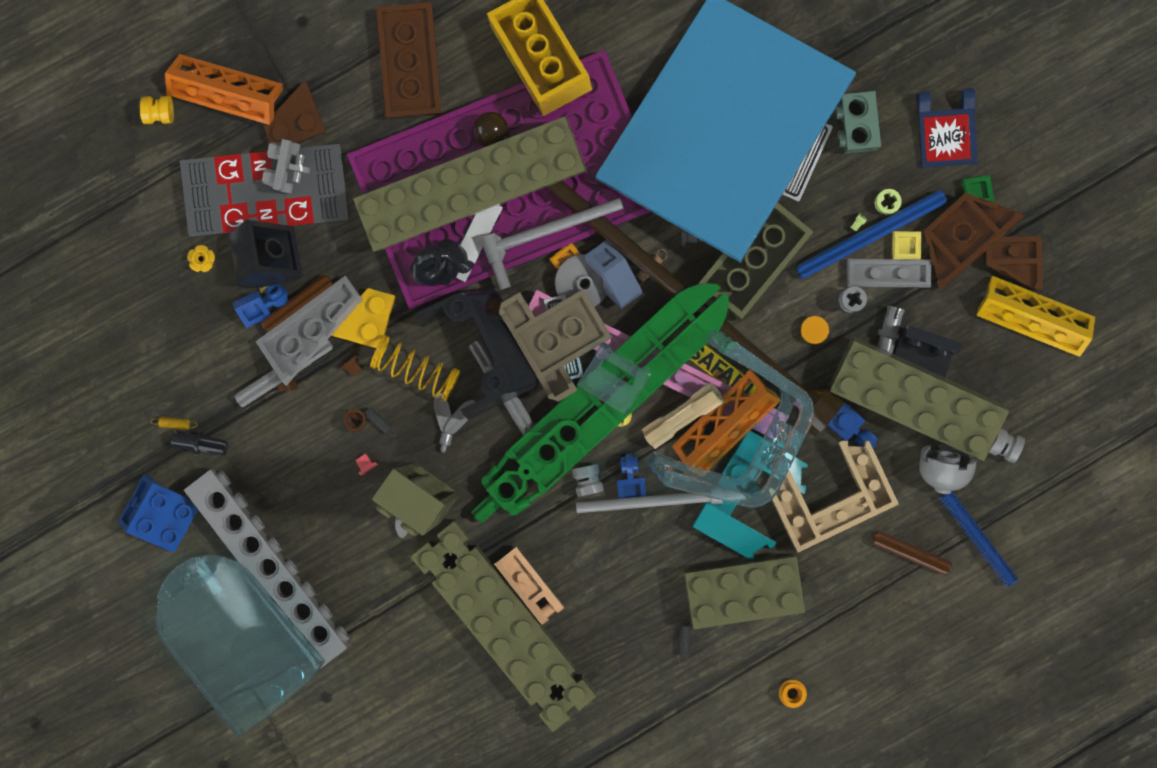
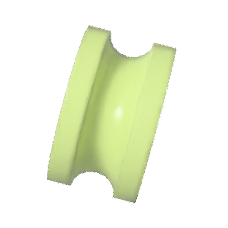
(895, 206)

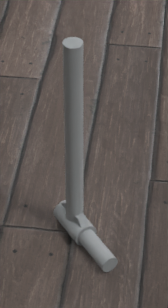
(496, 247)

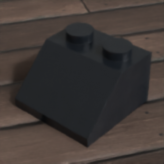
(265, 254)

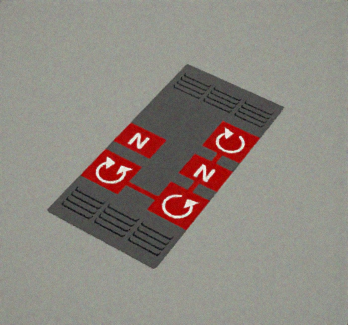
(230, 189)

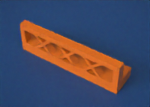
(219, 92)
(727, 434)

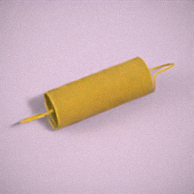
(174, 423)

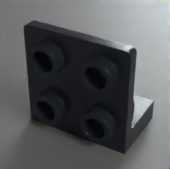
(927, 349)

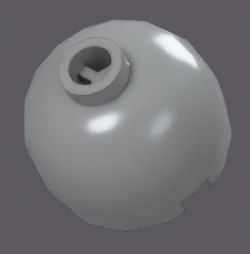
(946, 468)

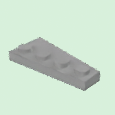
(305, 331)

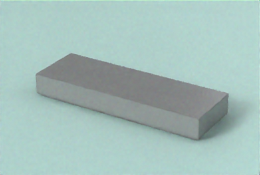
(888, 273)

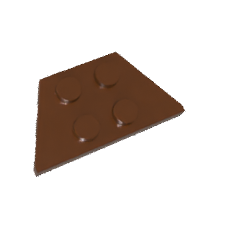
(965, 234)

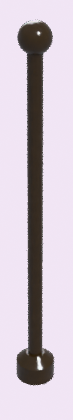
(493, 128)

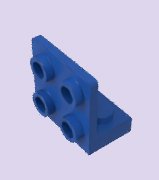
(157, 514)

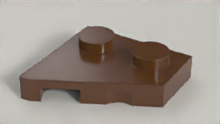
(296, 118)
(1018, 259)

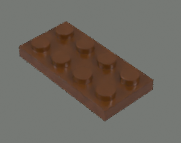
(409, 60)

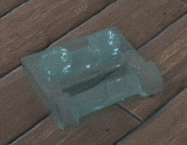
(610, 387)

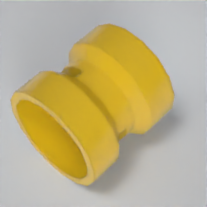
(156, 110)

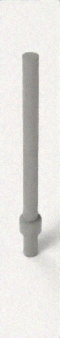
(642, 502)

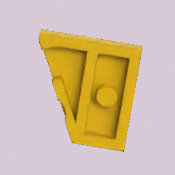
(368, 320)

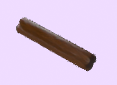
(296, 303)
(911, 553)

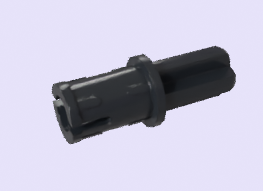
(198, 443)

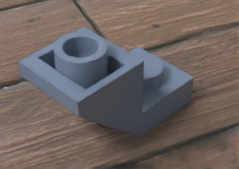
(617, 276)

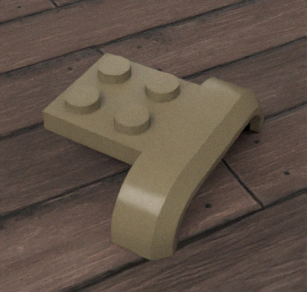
(555, 337)

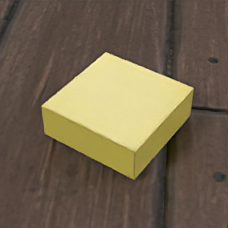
(906, 245)

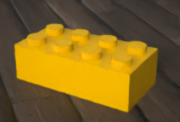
(540, 53)

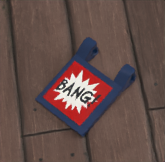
(947, 135)

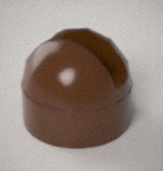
(357, 416)

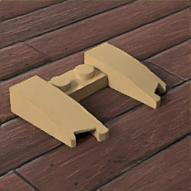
(872, 499)

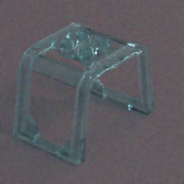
(775, 450)

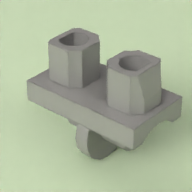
(288, 166)

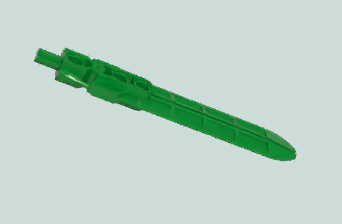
(606, 418)

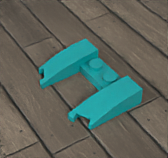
(716, 519)

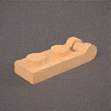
(528, 584)

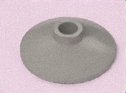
(572, 272)

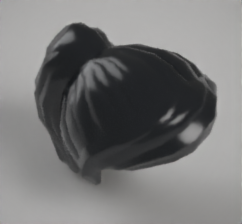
(440, 263)

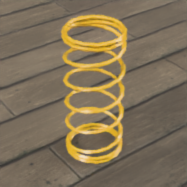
(448, 384)

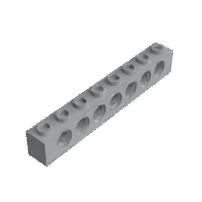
(201, 494)

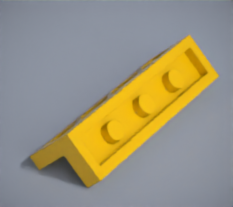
(1036, 320)

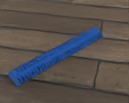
(979, 538)

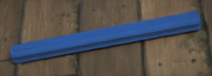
(871, 234)

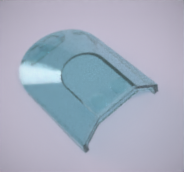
(233, 640)

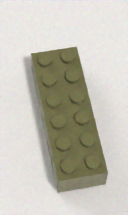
(918, 398)

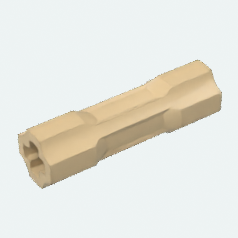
(666, 426)

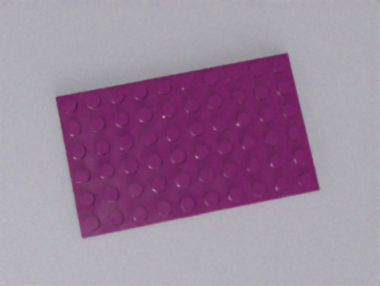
(597, 125)

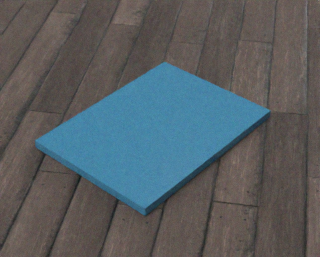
(725, 127)

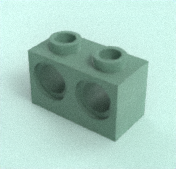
(866, 122)

